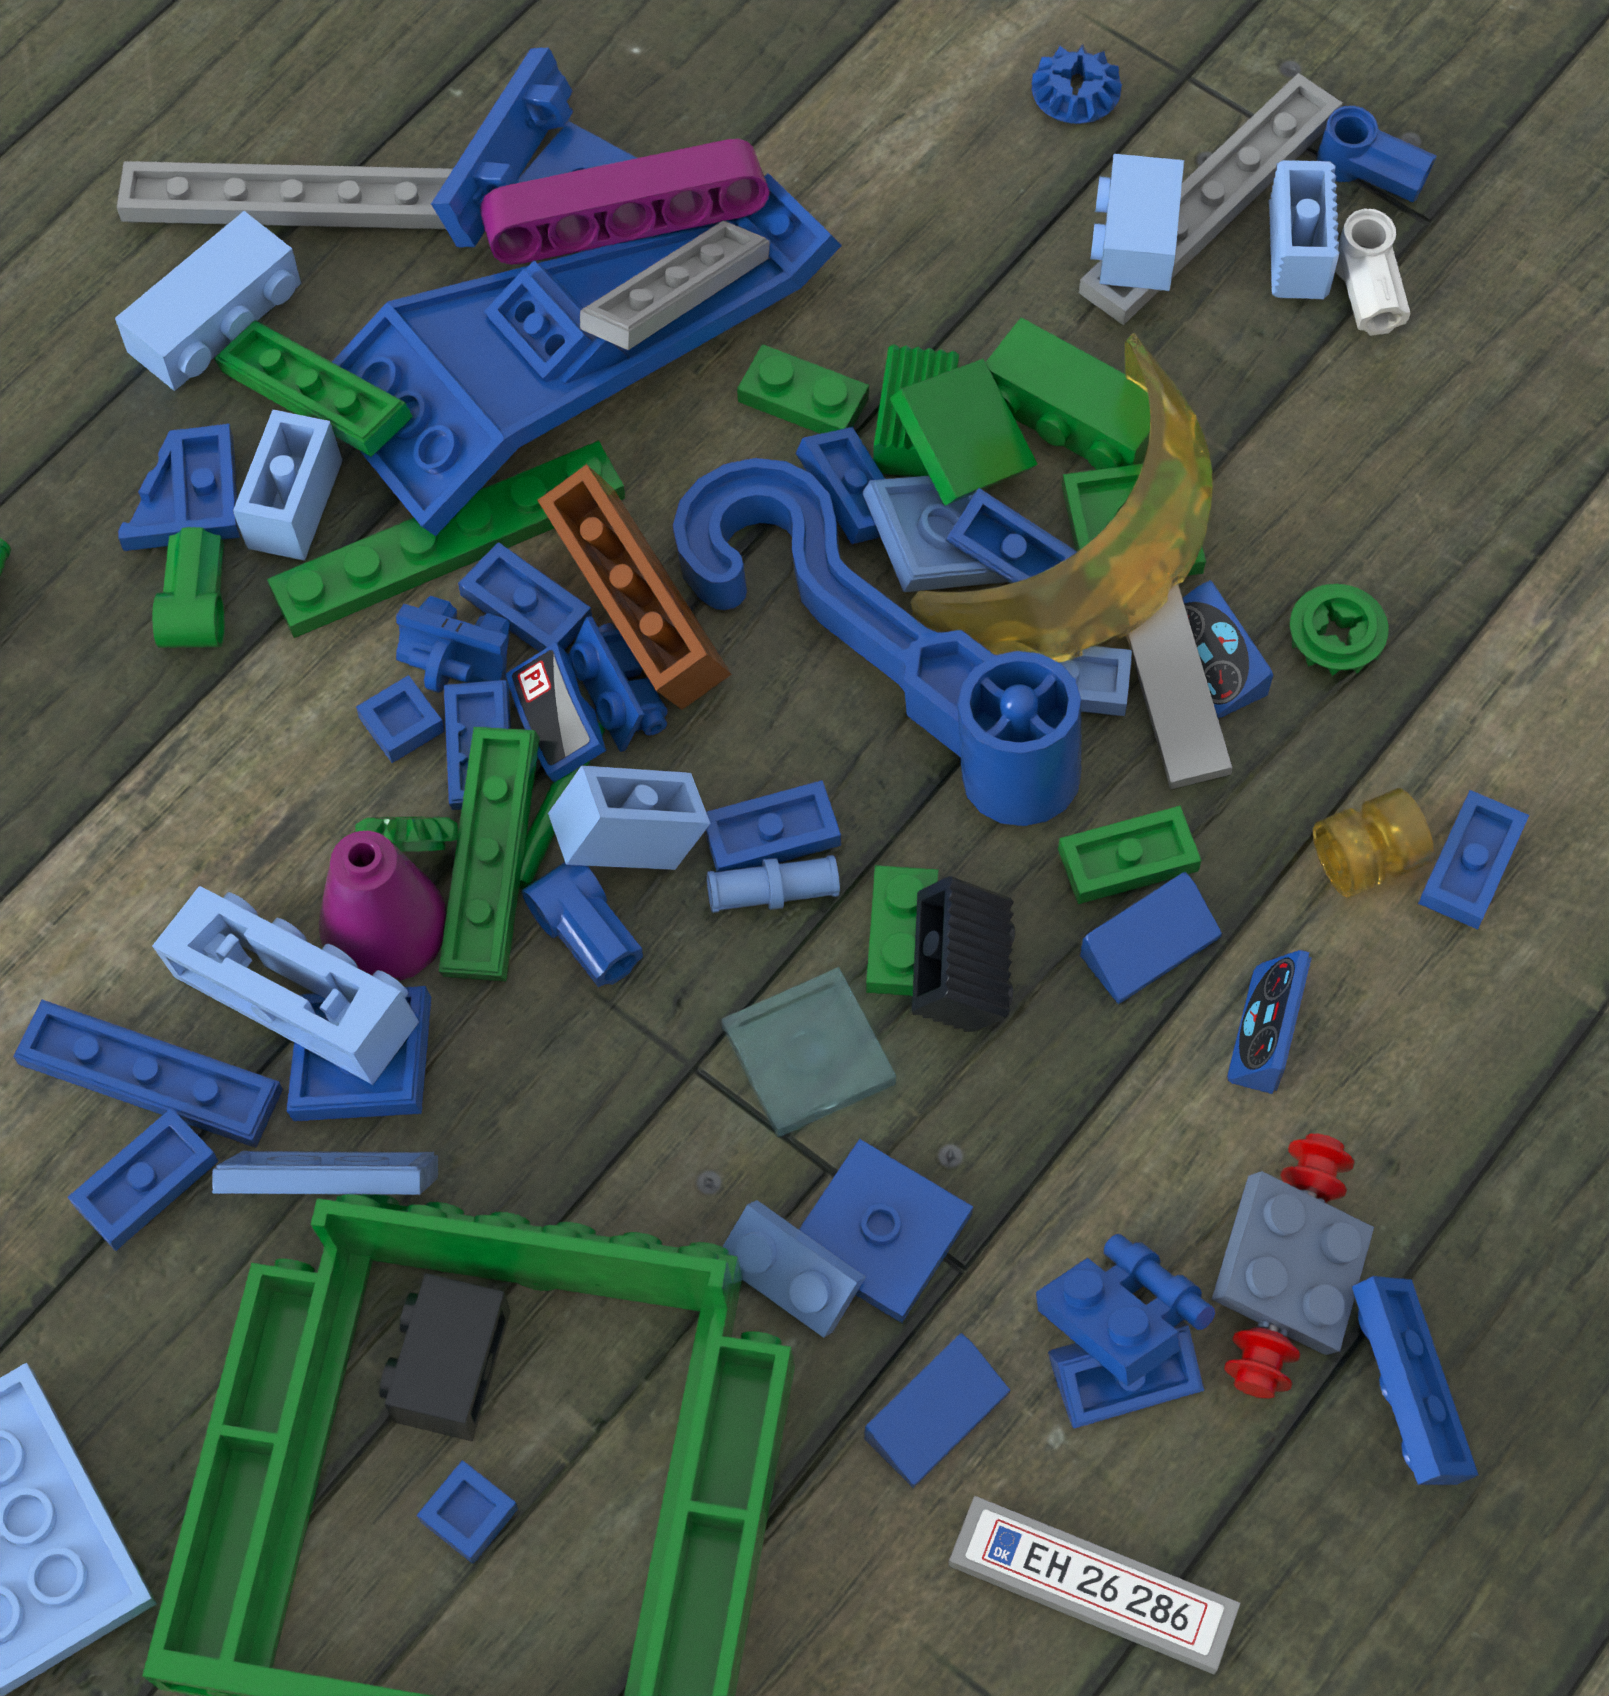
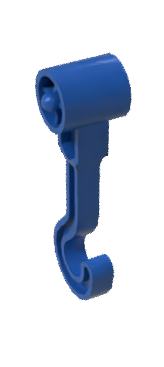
(1003, 713)

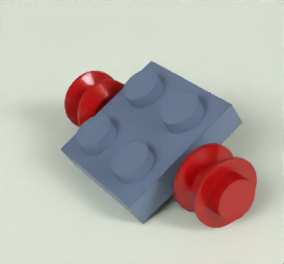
(1292, 1264)

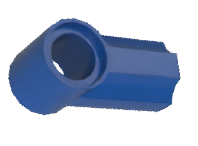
(1366, 153)
(575, 908)

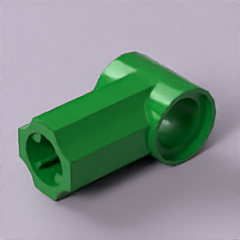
(191, 603)

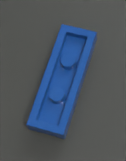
(1414, 1381)

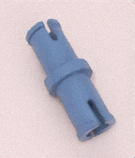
(773, 883)

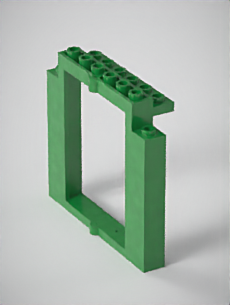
(281, 1399)

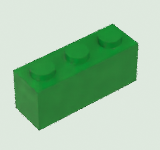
(1071, 397)

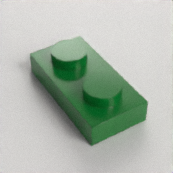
(801, 392)
(1129, 854)
(894, 928)

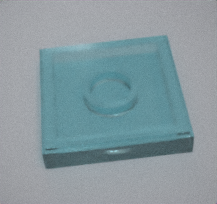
(808, 1052)

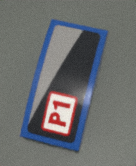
(553, 707)

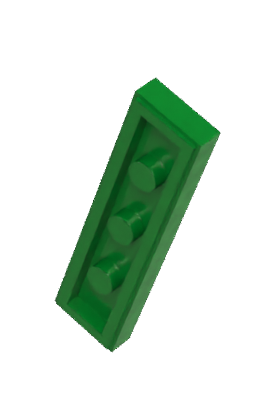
(313, 387)
(489, 854)

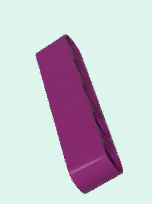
(623, 201)

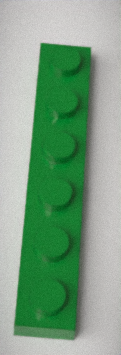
(412, 556)

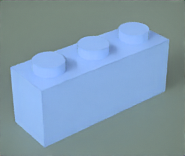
(209, 300)

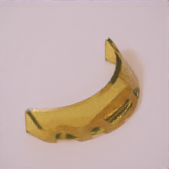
(1125, 569)

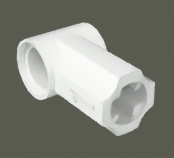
(1372, 273)

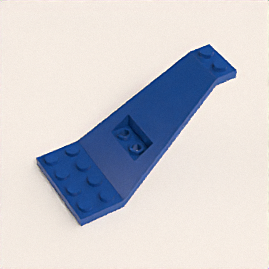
(508, 359)

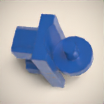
(449, 647)

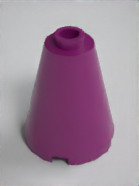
(381, 907)

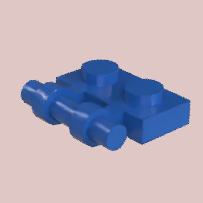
(1111, 1322)

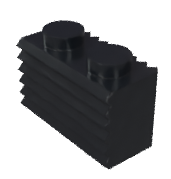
(962, 955)

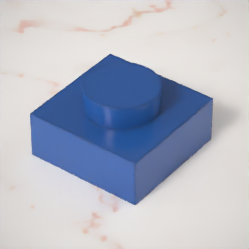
(400, 719)
(467, 1512)

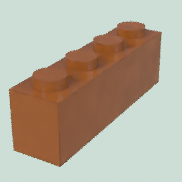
(634, 587)

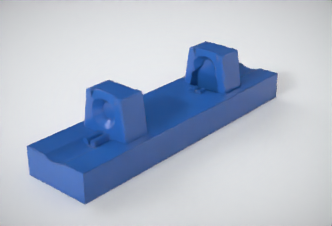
(504, 144)

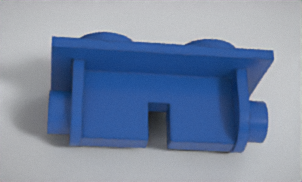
(604, 664)

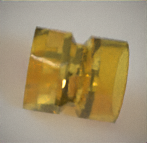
(1379, 840)

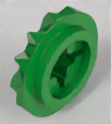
(1348, 608)
(413, 832)

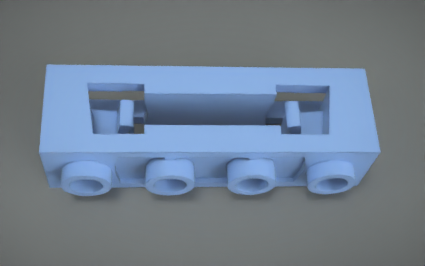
(364, 1010)

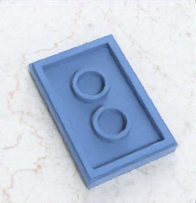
(326, 1172)

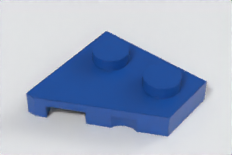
(186, 489)

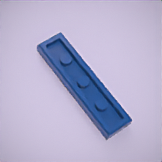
(148, 1073)

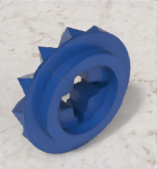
(1098, 92)

